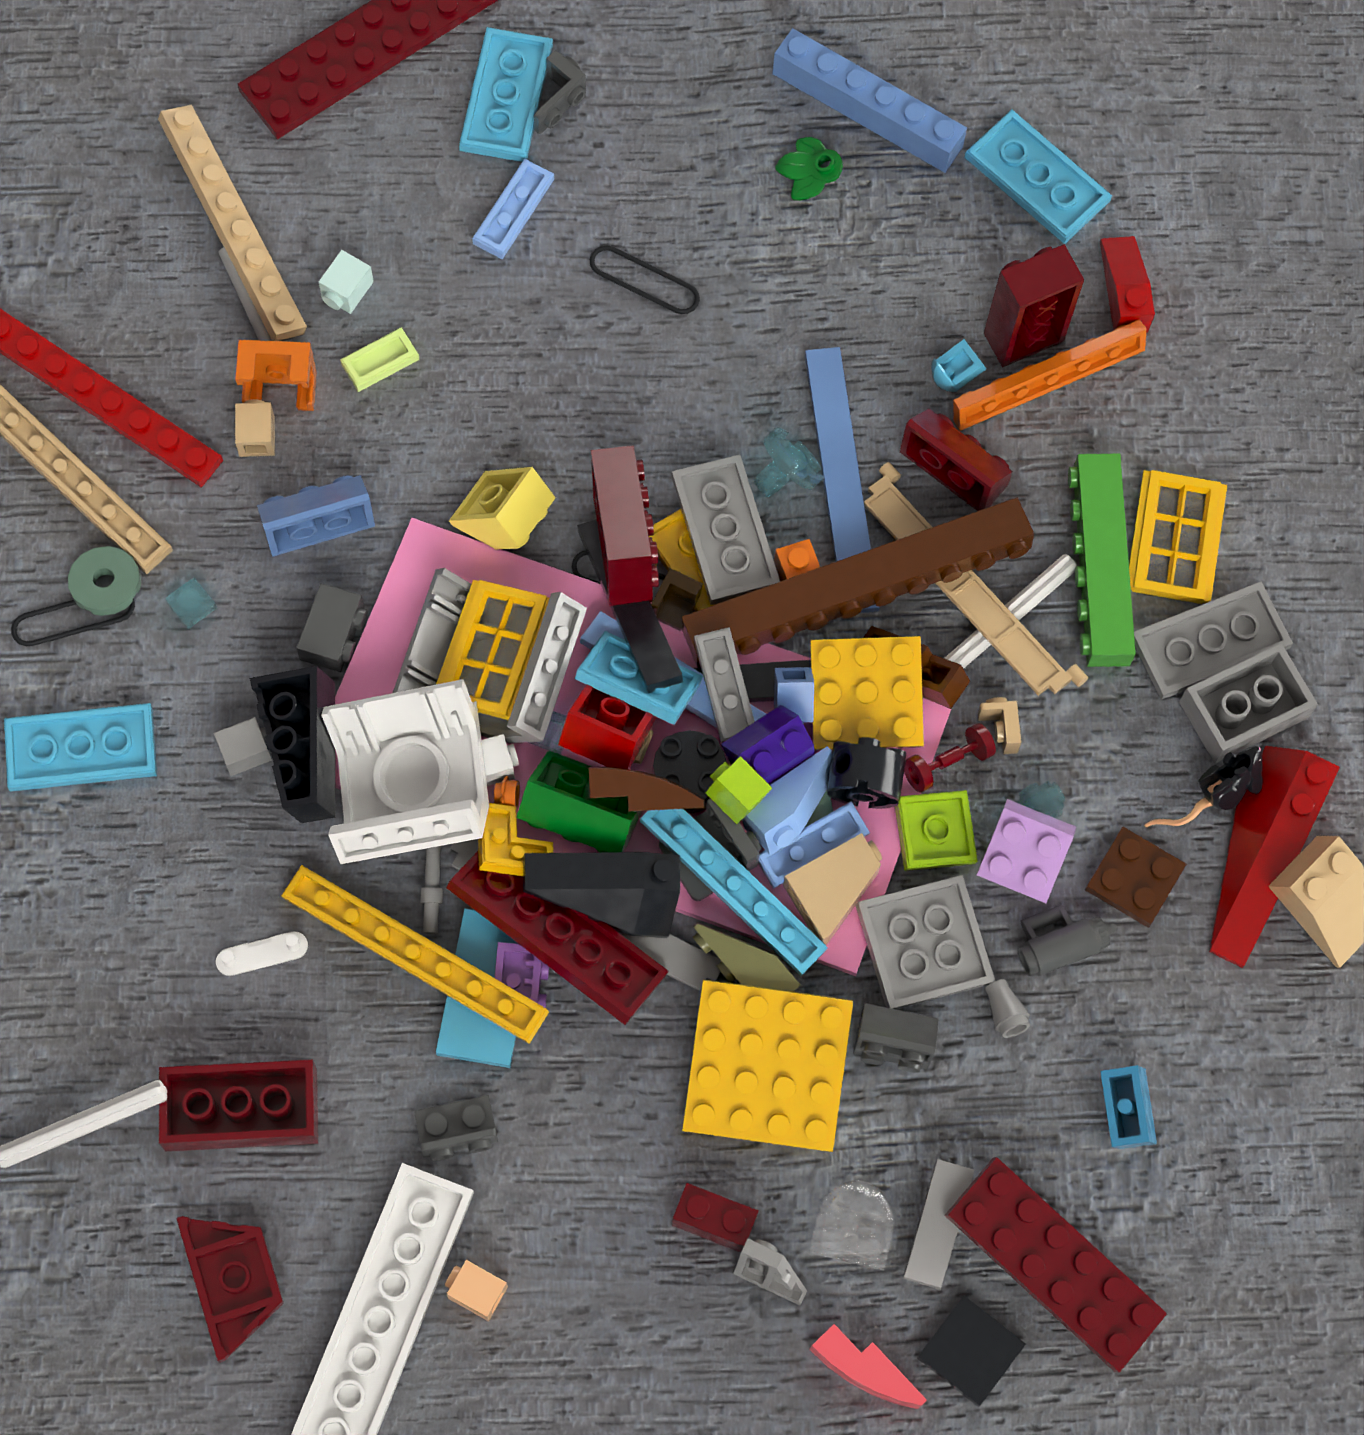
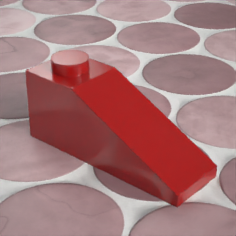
(1126, 282)

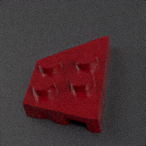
(231, 1279)

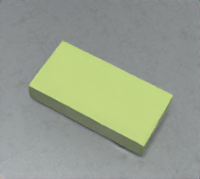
(379, 359)

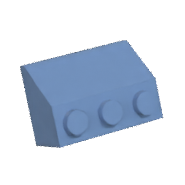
(316, 514)

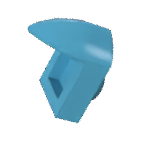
(956, 367)

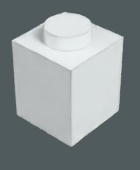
(498, 759)

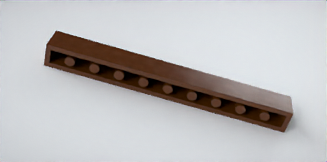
(866, 579)

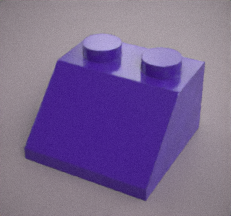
(772, 744)

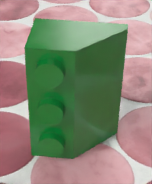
(561, 802)

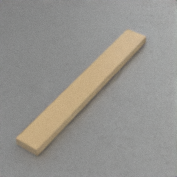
(80, 485)

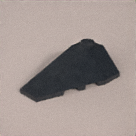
(618, 888)

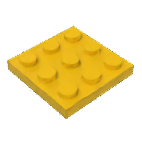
(868, 691)

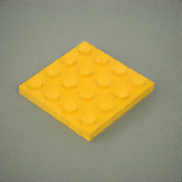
(767, 1065)

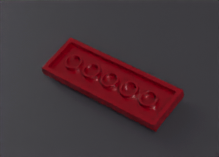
(566, 940)
(1056, 1264)

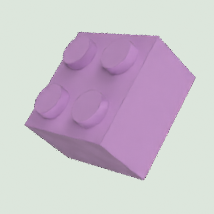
(1026, 851)

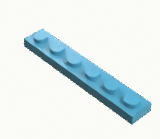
(736, 887)

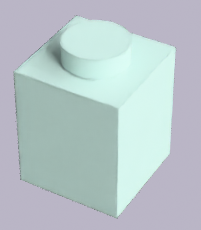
(345, 282)

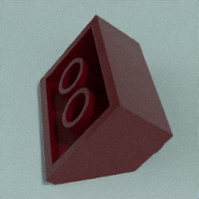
(955, 459)

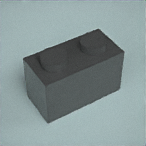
(331, 628)

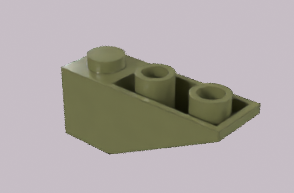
(745, 961)

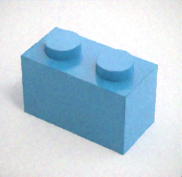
(1128, 1107)

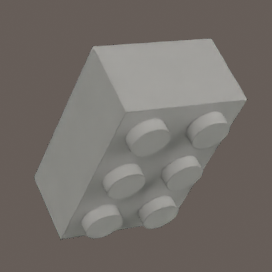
(1248, 702)

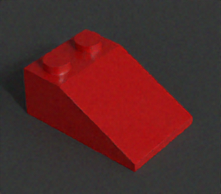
(605, 729)

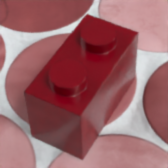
(714, 1217)

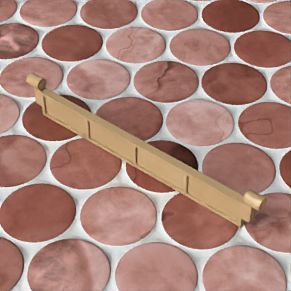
(974, 597)

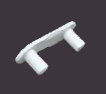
(262, 953)

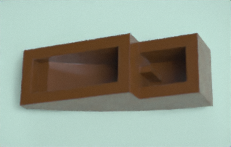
(941, 678)
(643, 789)

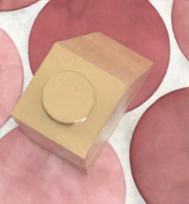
(833, 884)

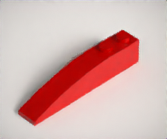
(1263, 842)

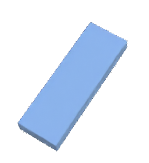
(513, 209)
(813, 842)

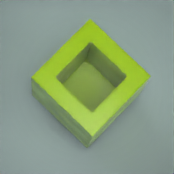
(737, 789)

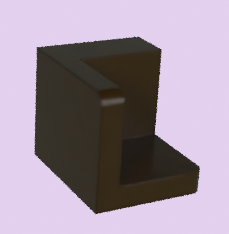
(676, 598)

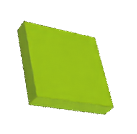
(935, 830)

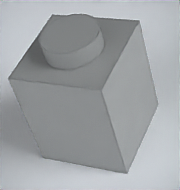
(243, 746)

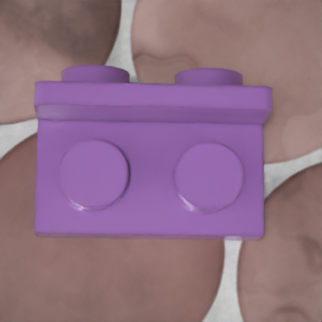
(521, 971)

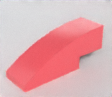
(866, 1370)

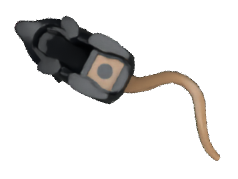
(1225, 784)

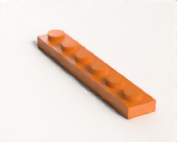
(1049, 374)

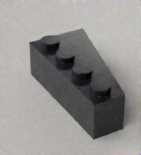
(299, 740)

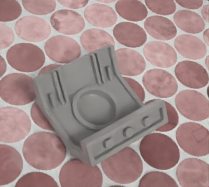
(543, 672)

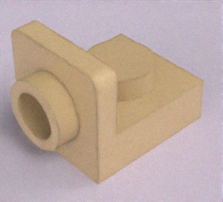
(1008, 728)

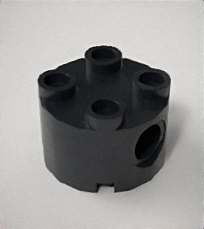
(689, 761)
(866, 773)

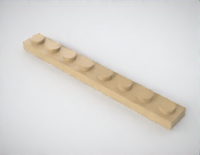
(232, 223)

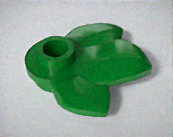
(806, 170)

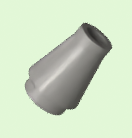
(1007, 1011)

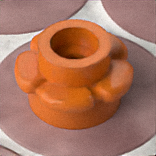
(507, 792)

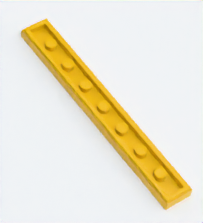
(415, 954)

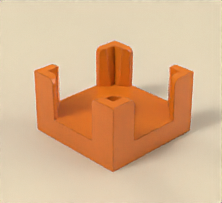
(276, 364)

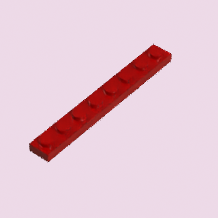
(106, 401)

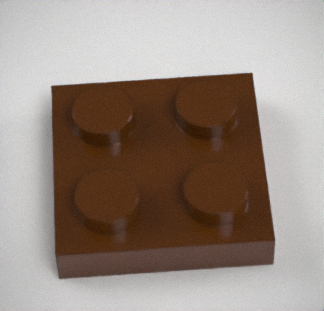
(1135, 877)

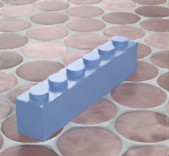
(869, 100)

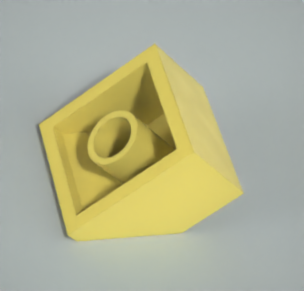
(504, 507)

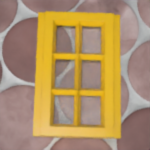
(1176, 536)
(494, 644)

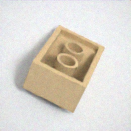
(1326, 896)

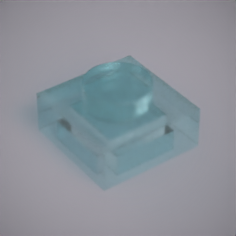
(191, 603)

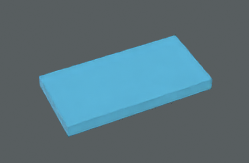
(505, 94)
(1038, 176)
(80, 747)
(463, 1031)

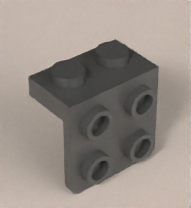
(731, 836)

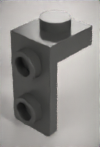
(572, 81)

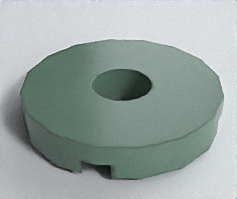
(101, 562)

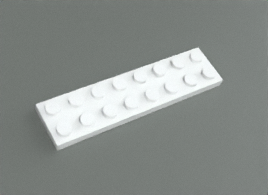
(385, 1306)

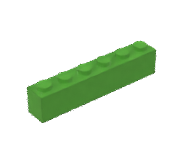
(1102, 559)

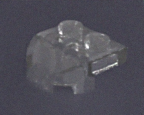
(854, 1225)

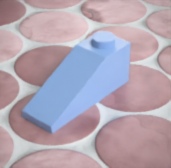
(790, 803)

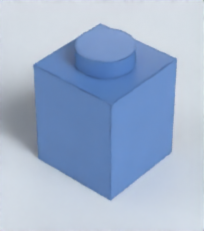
(795, 691)

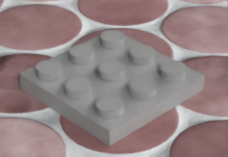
(925, 943)

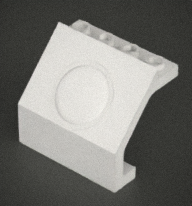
(408, 771)

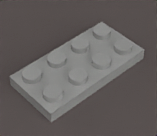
(725, 528)
(1209, 639)

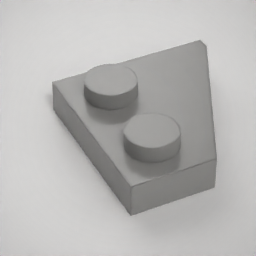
(770, 1270)

